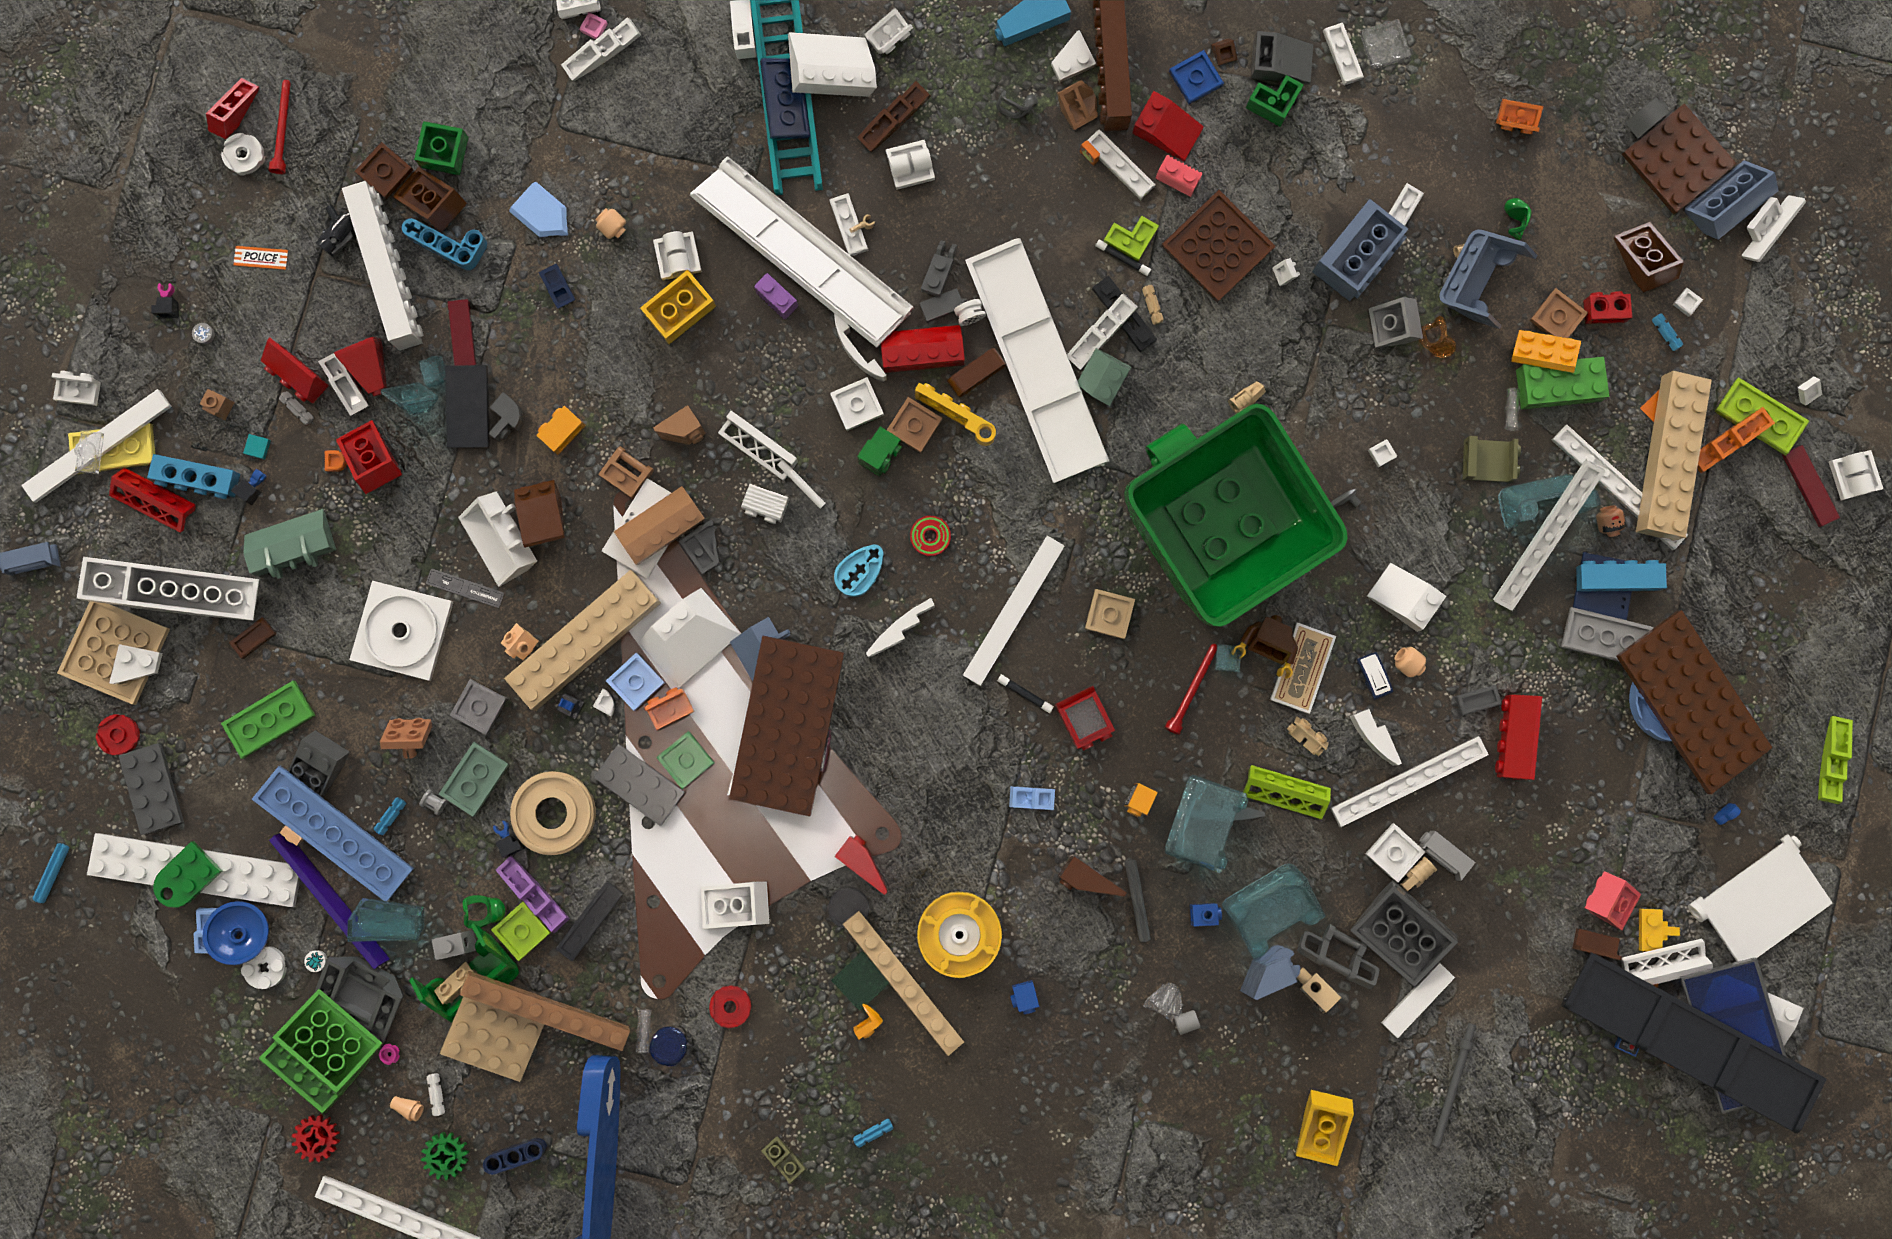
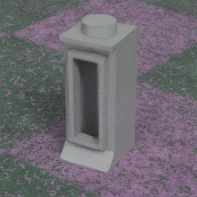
(1446, 854)

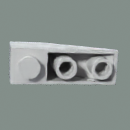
(743, 29)

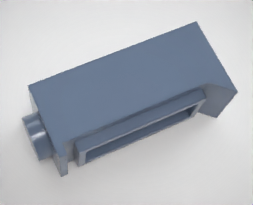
(29, 558)

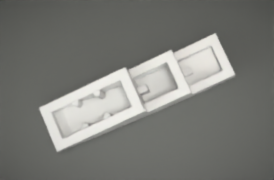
(601, 50)
(1102, 331)
(894, 634)

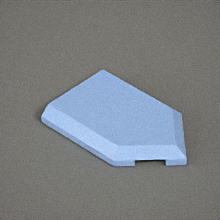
(541, 212)

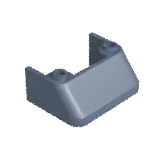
(1473, 269)

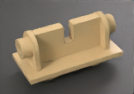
(1302, 730)
(452, 985)

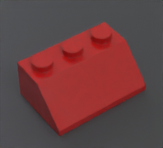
(292, 371)

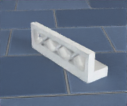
(762, 439)
(1668, 970)

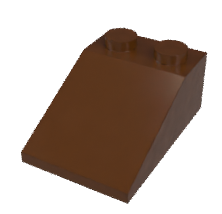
(430, 199)
(1648, 257)
(539, 513)
(1084, 878)

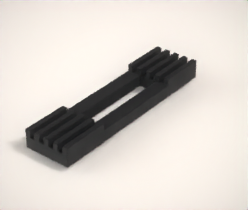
(1140, 337)

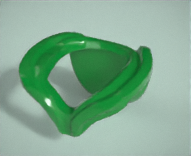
(1518, 210)
(495, 909)

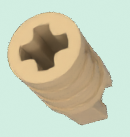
(1246, 397)
(1418, 874)

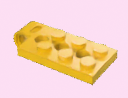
(958, 413)

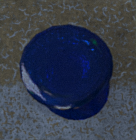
(668, 1046)

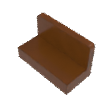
(1596, 943)

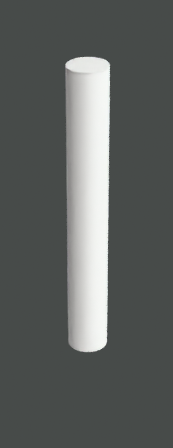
(801, 484)

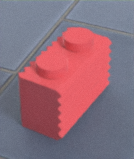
(1178, 175)

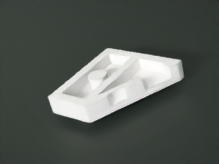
(1073, 59)
(134, 663)

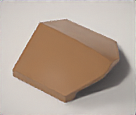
(1078, 104)

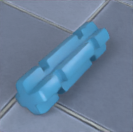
(1667, 332)
(389, 816)
(873, 1133)

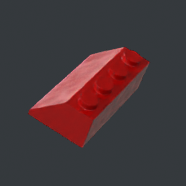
(923, 349)
(1519, 737)

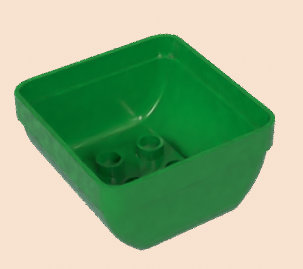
(1232, 513)

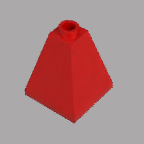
(365, 364)

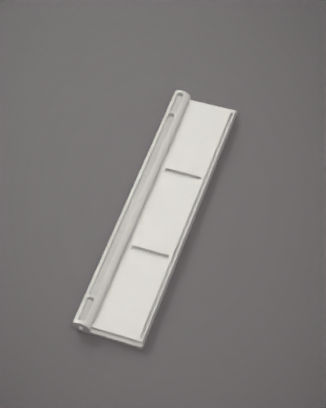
(802, 252)
(1037, 360)

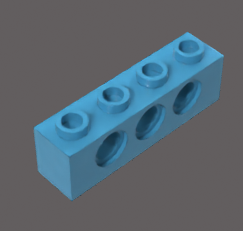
(162, 467)

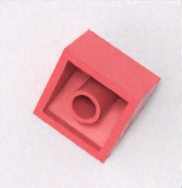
(1612, 900)

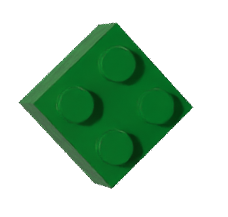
(441, 148)

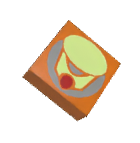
(1090, 152)

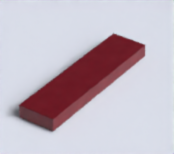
(461, 332)
(1810, 486)

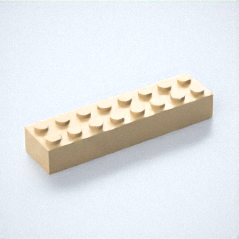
(1673, 456)
(582, 640)

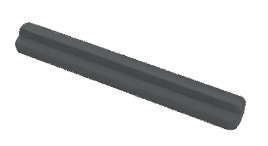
(1137, 900)

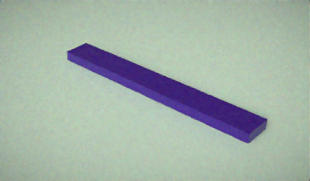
(326, 896)

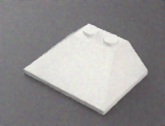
(689, 637)

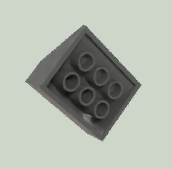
(1404, 933)

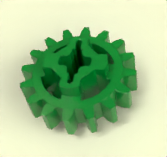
(445, 1147)

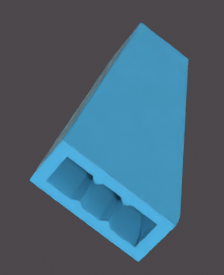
(1031, 18)

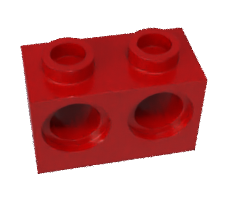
(1608, 312)

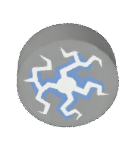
(203, 333)

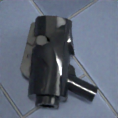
(338, 233)

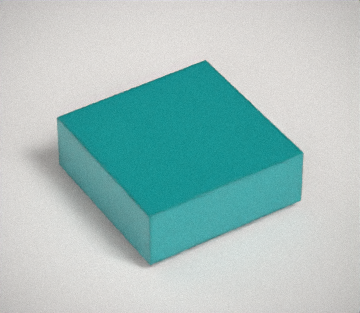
(256, 446)

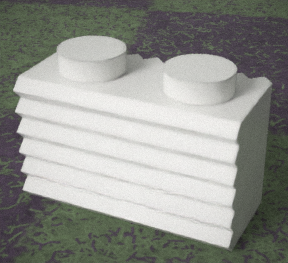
(764, 503)

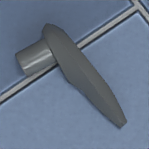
(1349, 495)

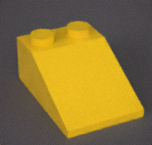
(1324, 1127)

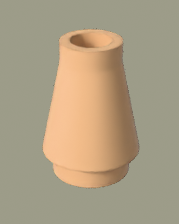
(407, 1108)

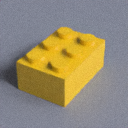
(678, 307)

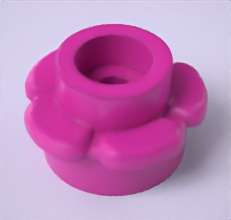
(383, 1054)

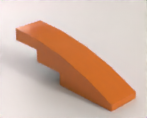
(1734, 438)

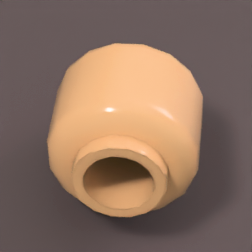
(610, 223)
(1410, 662)

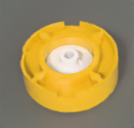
(957, 955)

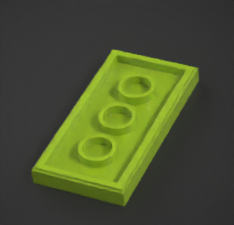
(1745, 399)

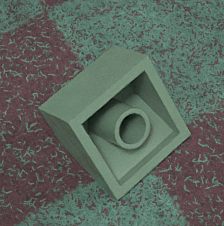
(1103, 376)

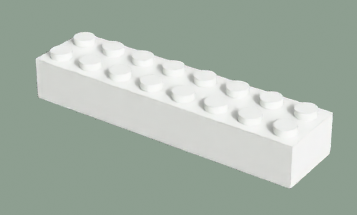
(383, 266)

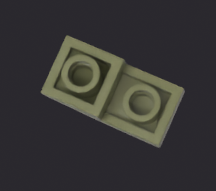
(784, 1159)

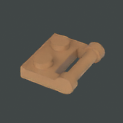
(621, 477)

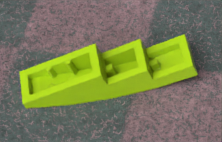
(1835, 759)

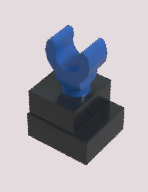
(247, 490)
(570, 705)
(507, 845)

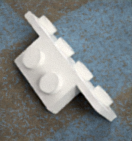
(1770, 224)

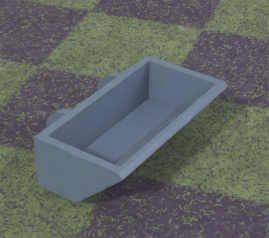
(748, 643)
(1270, 973)

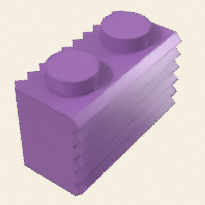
(776, 296)

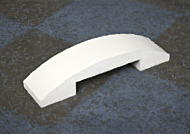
(872, 367)

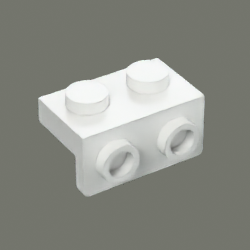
(888, 32)
(76, 389)

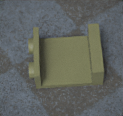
(1491, 460)

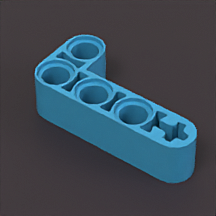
(441, 241)

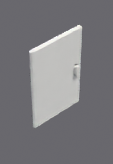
(648, 495)

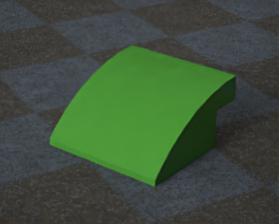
(320, 1051)

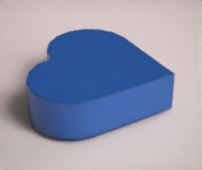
(1727, 813)

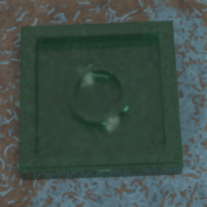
(860, 981)

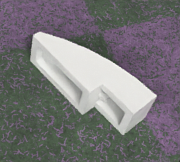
(344, 384)
(1375, 737)

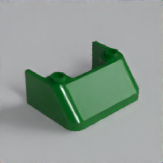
(490, 962)

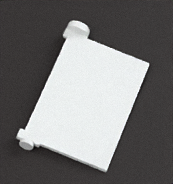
(1763, 902)

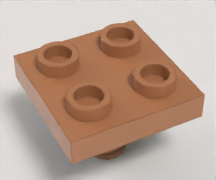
(406, 735)

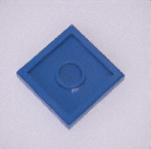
(1196, 77)

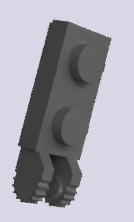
(939, 270)

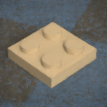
(1109, 614)

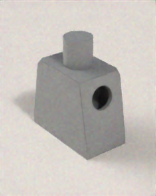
(454, 944)

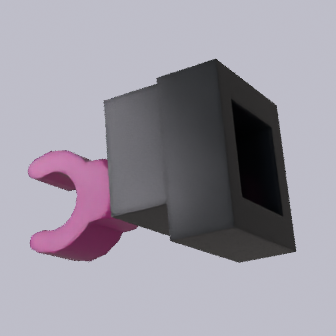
(166, 306)

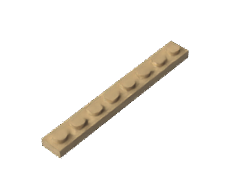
(903, 983)

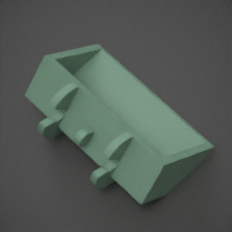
(288, 544)

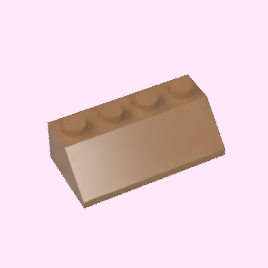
(659, 525)

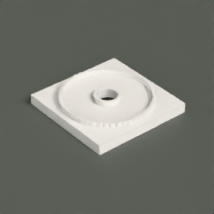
(425, 623)

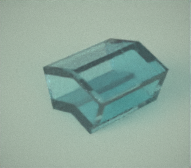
(433, 371)
(1225, 660)

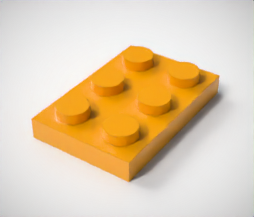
(1546, 351)

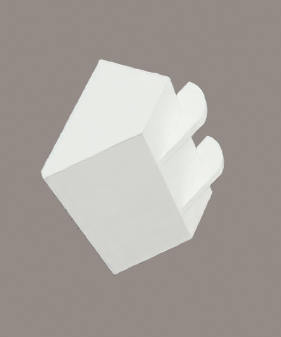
(497, 538)

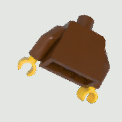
(1272, 641)

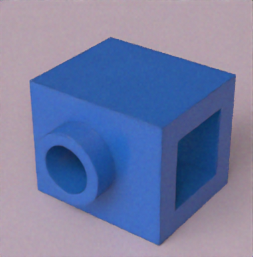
(1205, 914)
(1024, 997)

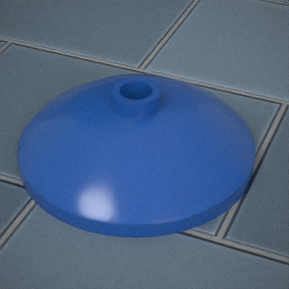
(223, 926)

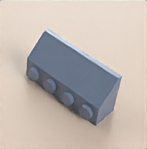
(1732, 199)

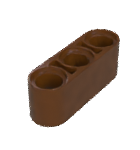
(976, 372)

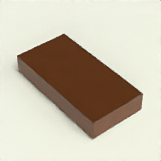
(252, 638)

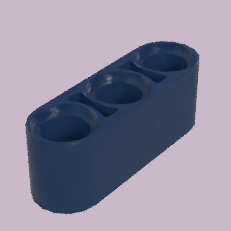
(505, 1160)

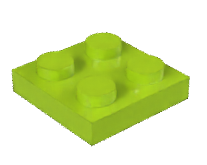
(521, 931)

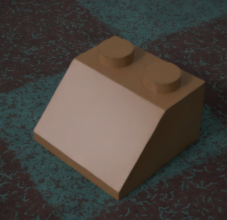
(681, 428)

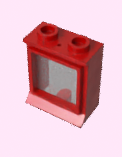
(1085, 718)

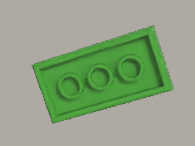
(268, 719)

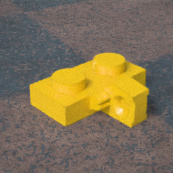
(1653, 929)

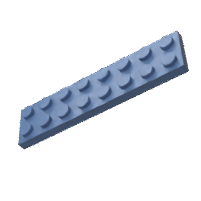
(332, 833)

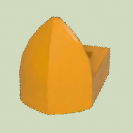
(867, 1027)

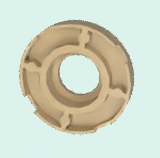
(579, 819)

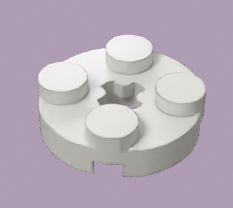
(254, 156)
(276, 966)

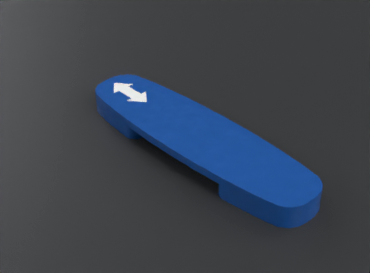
(600, 1121)

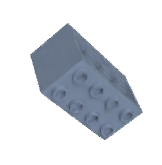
(1361, 251)

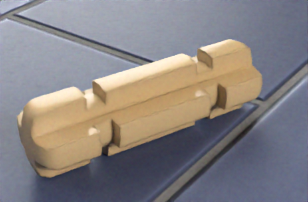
(1152, 304)

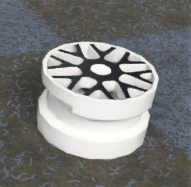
(969, 312)

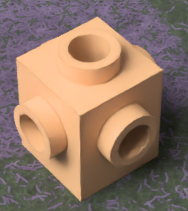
(519, 642)

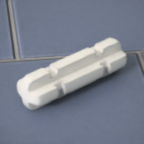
(435, 1094)

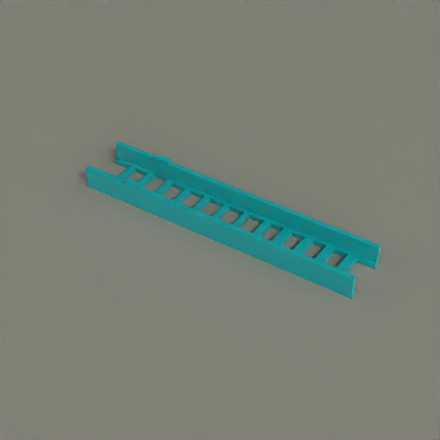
(776, 155)

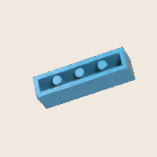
(1621, 577)

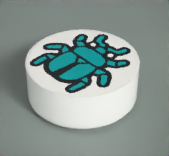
(315, 960)

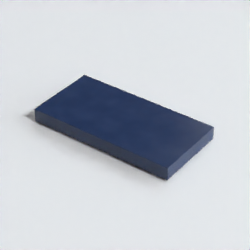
(784, 108)

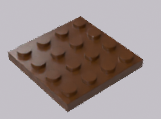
(1679, 159)
(1218, 246)

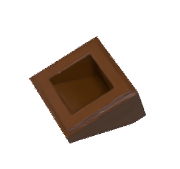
(1224, 51)

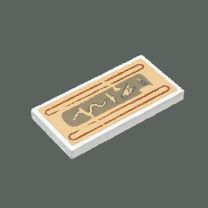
(1308, 669)

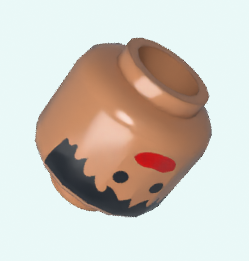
(1610, 520)

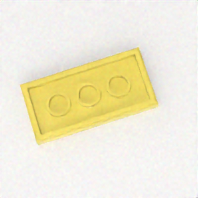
(132, 452)

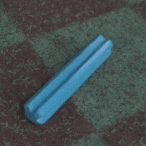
(50, 873)

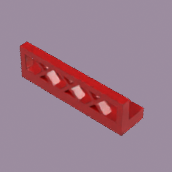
(151, 494)

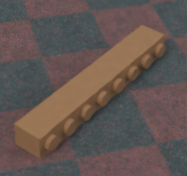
(544, 1010)

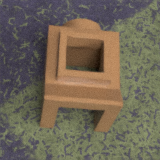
(216, 404)

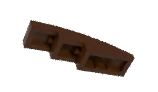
(894, 116)

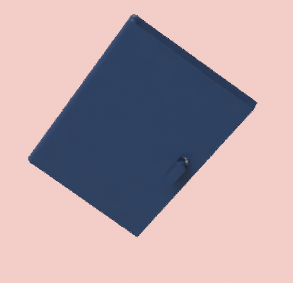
(1603, 602)

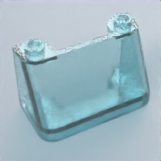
(1520, 501)
(1204, 823)
(1271, 907)

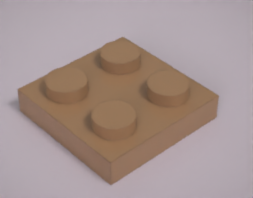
(1558, 315)
(914, 424)

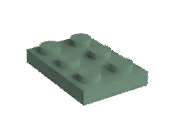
(474, 779)

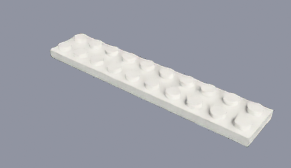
(240, 875)

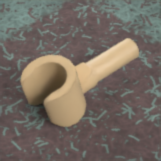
(863, 224)

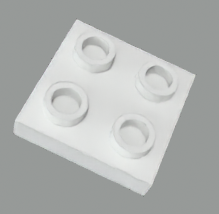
(574, 8)
(910, 164)
(676, 254)
(1855, 475)

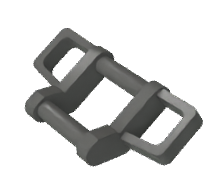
(1356, 960)

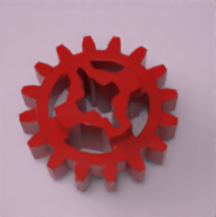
(306, 1138)

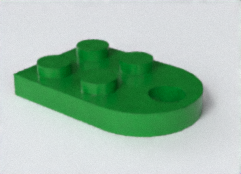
(186, 876)

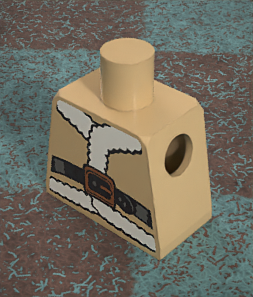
(1325, 997)

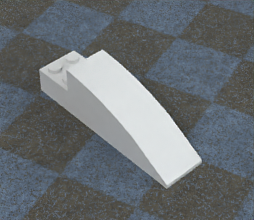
(167, 589)

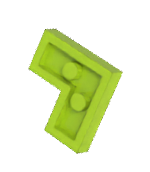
(1132, 242)

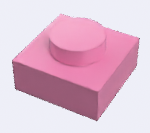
(593, 26)

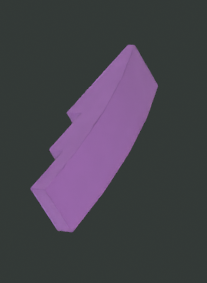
(532, 894)

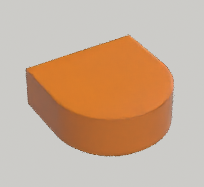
(334, 461)

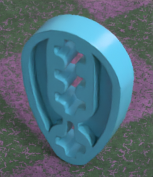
(848, 566)

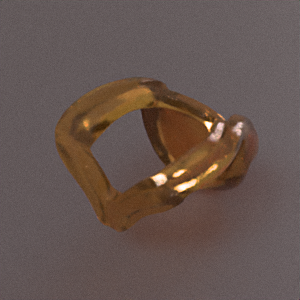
(1445, 345)

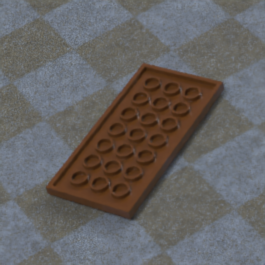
(1694, 702)
(786, 725)

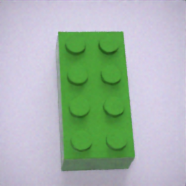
(1553, 387)

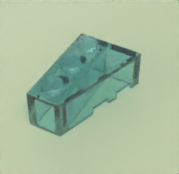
(384, 921)

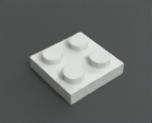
(857, 404)
(1395, 852)

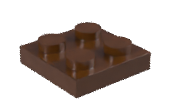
(384, 170)

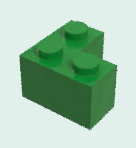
(1274, 105)
(879, 451)

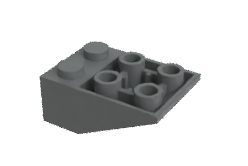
(1279, 56)
(318, 762)

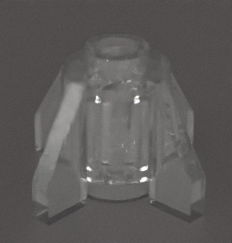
(1166, 1001)

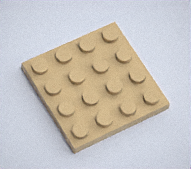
(96, 645)
(491, 1039)

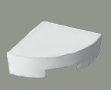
(605, 703)

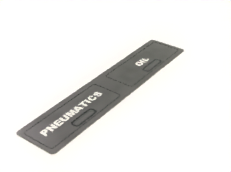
(464, 588)

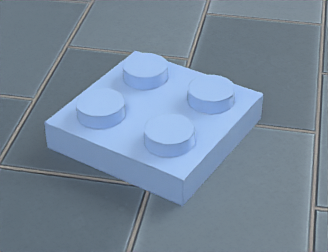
(635, 681)

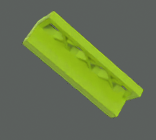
(1288, 788)

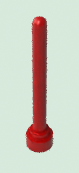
(277, 164)
(1175, 724)

